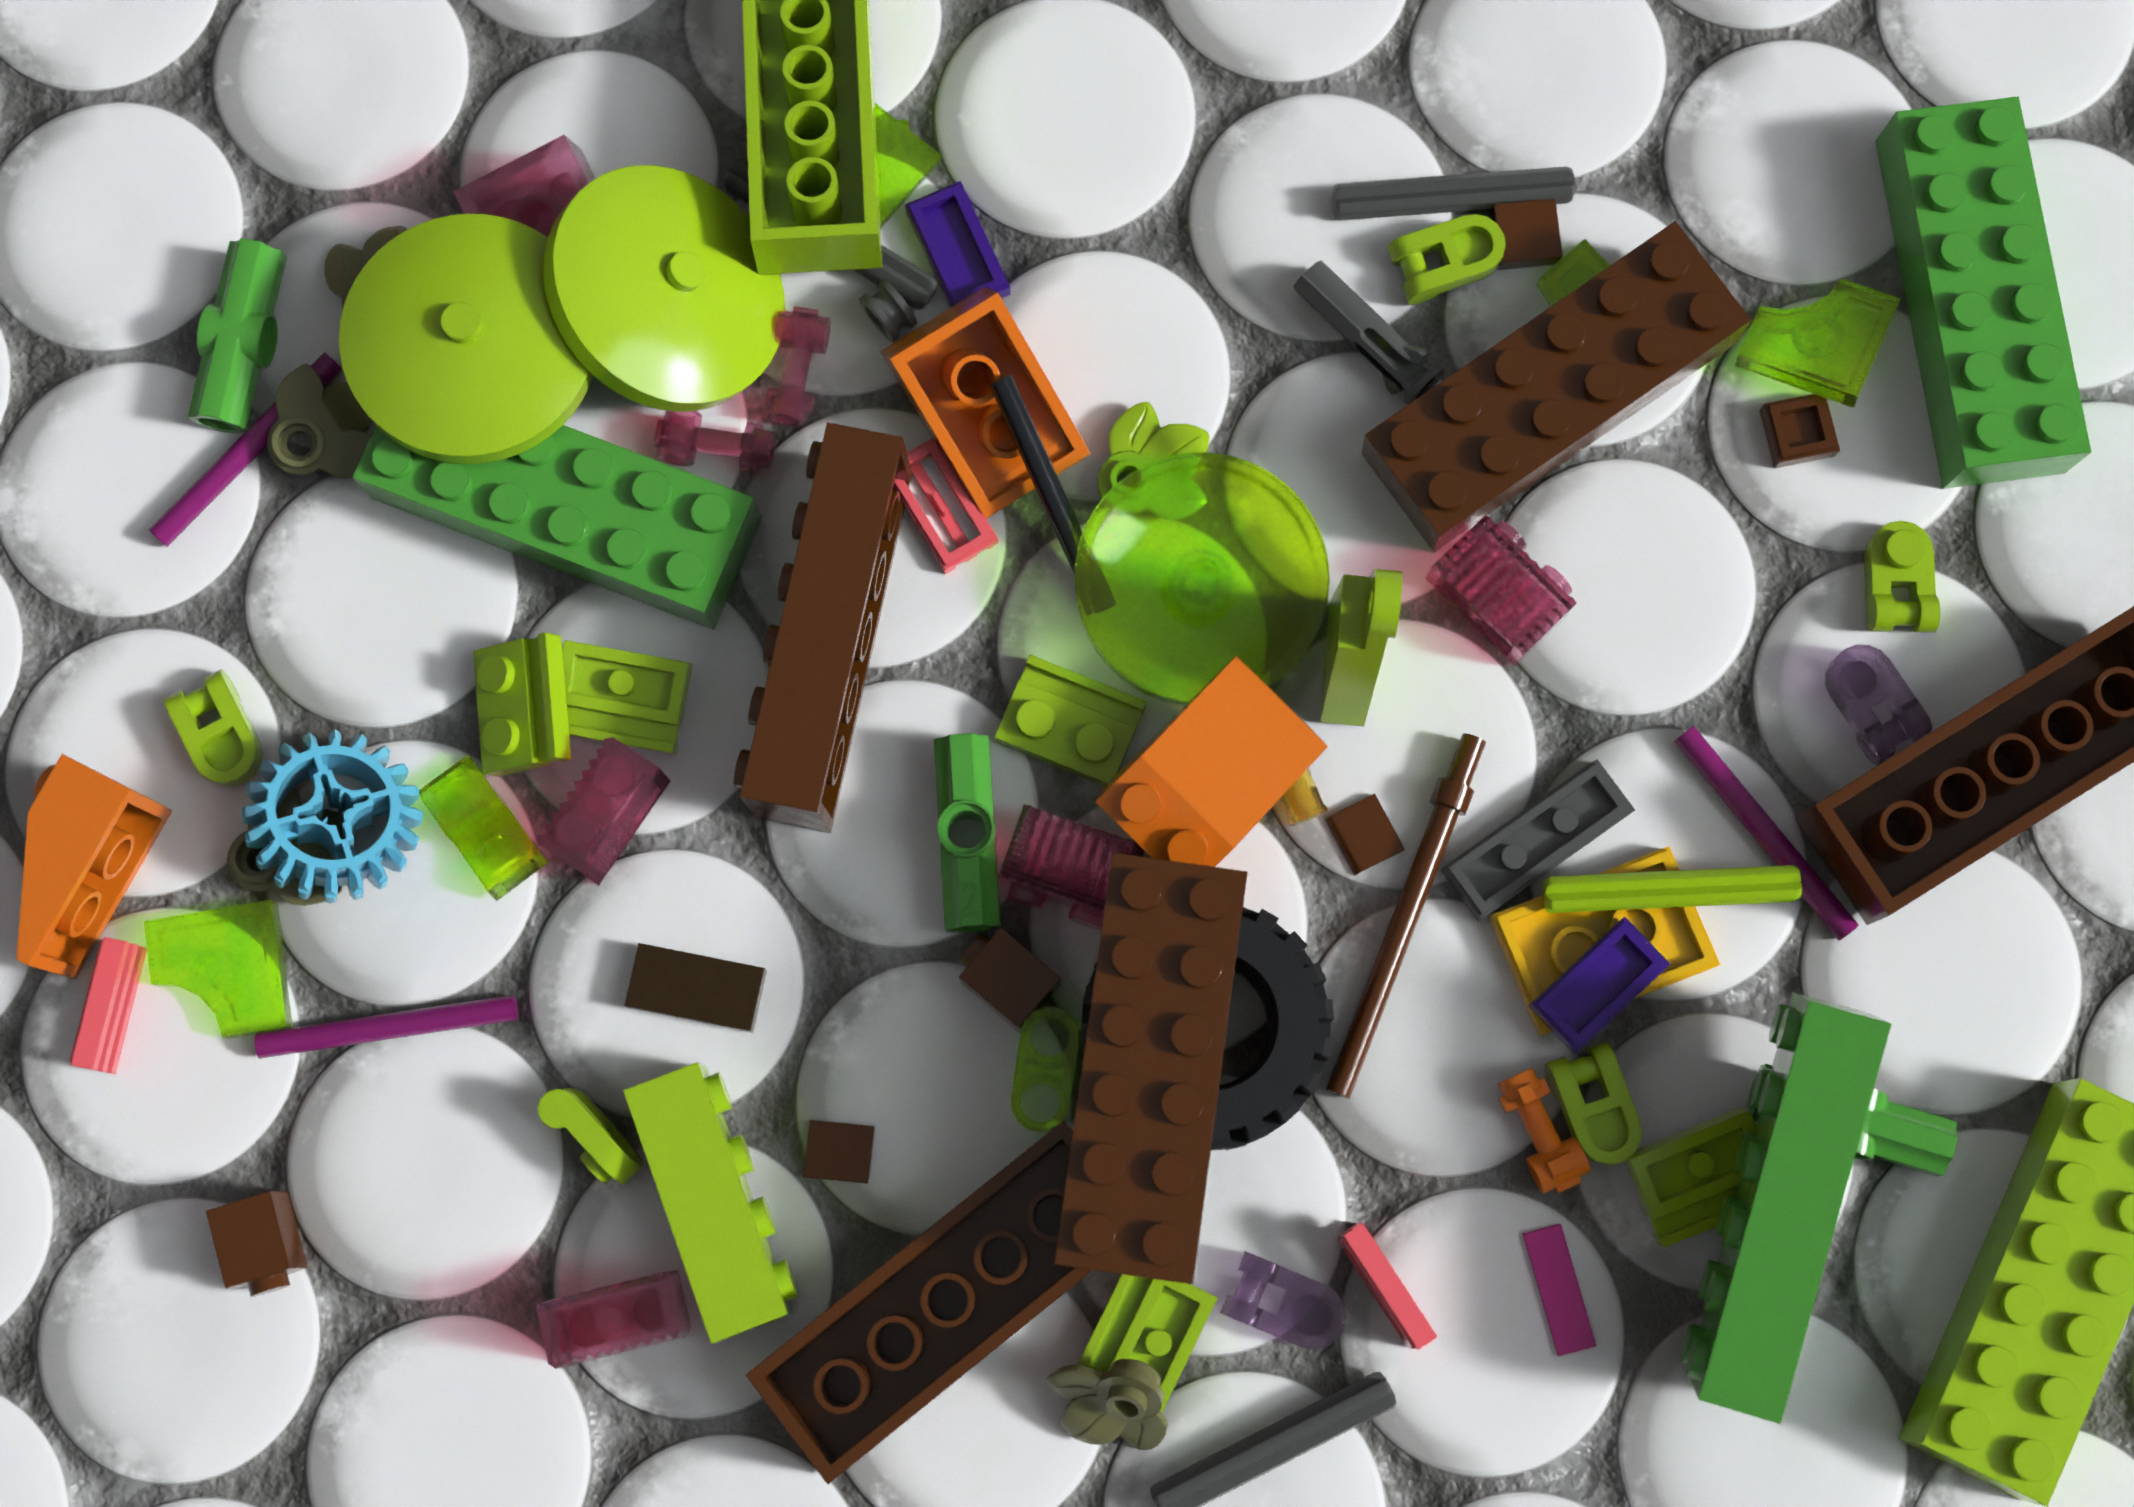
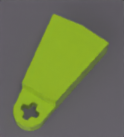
(1358, 626)

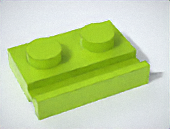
(625, 695)
(521, 705)
(1070, 721)
(1689, 1175)
(1150, 1324)

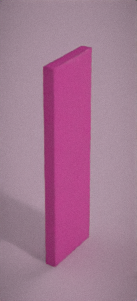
(1559, 1290)

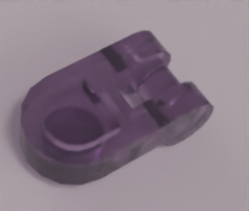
(1861, 680)
(1309, 1311)

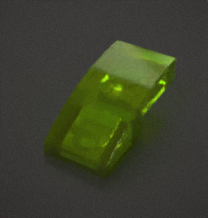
(482, 827)

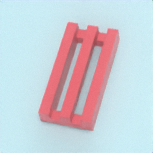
(966, 549)
(108, 1005)
(1386, 1287)

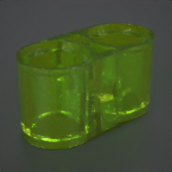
(1040, 1070)

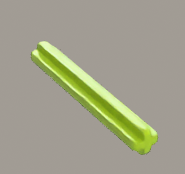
(1671, 889)

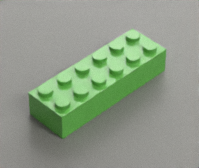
(1981, 293)
(584, 513)
(1784, 1206)

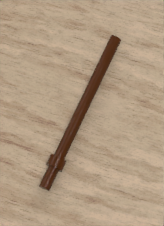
(1450, 799)

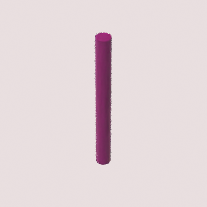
(228, 466)
(1765, 831)
(386, 1026)

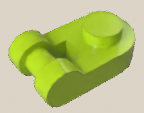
(1467, 245)
(1900, 558)
(226, 749)
(1604, 1128)
(606, 1149)

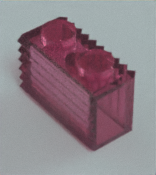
(1502, 588)
(604, 810)
(1061, 864)
(613, 1319)

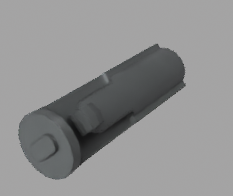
(1368, 333)

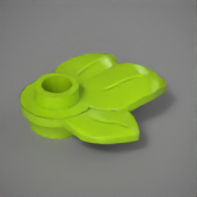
(1139, 440)

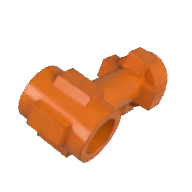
(1556, 1163)

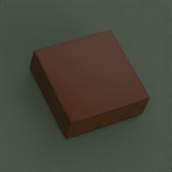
(1529, 233)
(1799, 430)

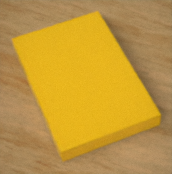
(1546, 944)

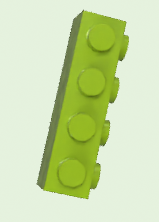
(710, 1202)

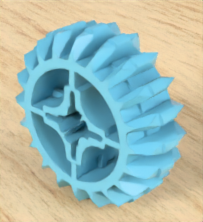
(307, 824)

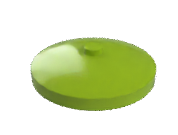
(661, 289)
(458, 341)

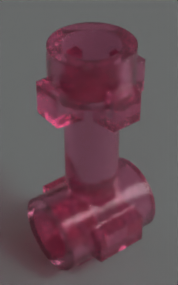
(801, 335)
(682, 436)

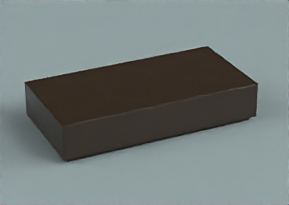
(695, 987)

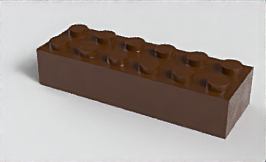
(1554, 386)
(825, 628)
(1981, 775)
(1151, 1069)
(925, 1314)

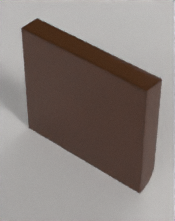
(1364, 834)
(839, 1151)

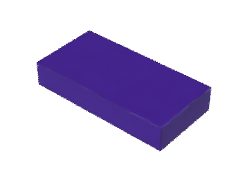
(956, 244)
(1599, 985)

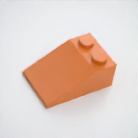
(947, 380)
(1212, 770)
(79, 861)

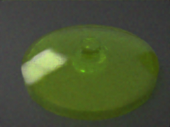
(1200, 567)

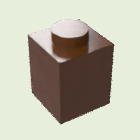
(1007, 977)
(257, 1242)

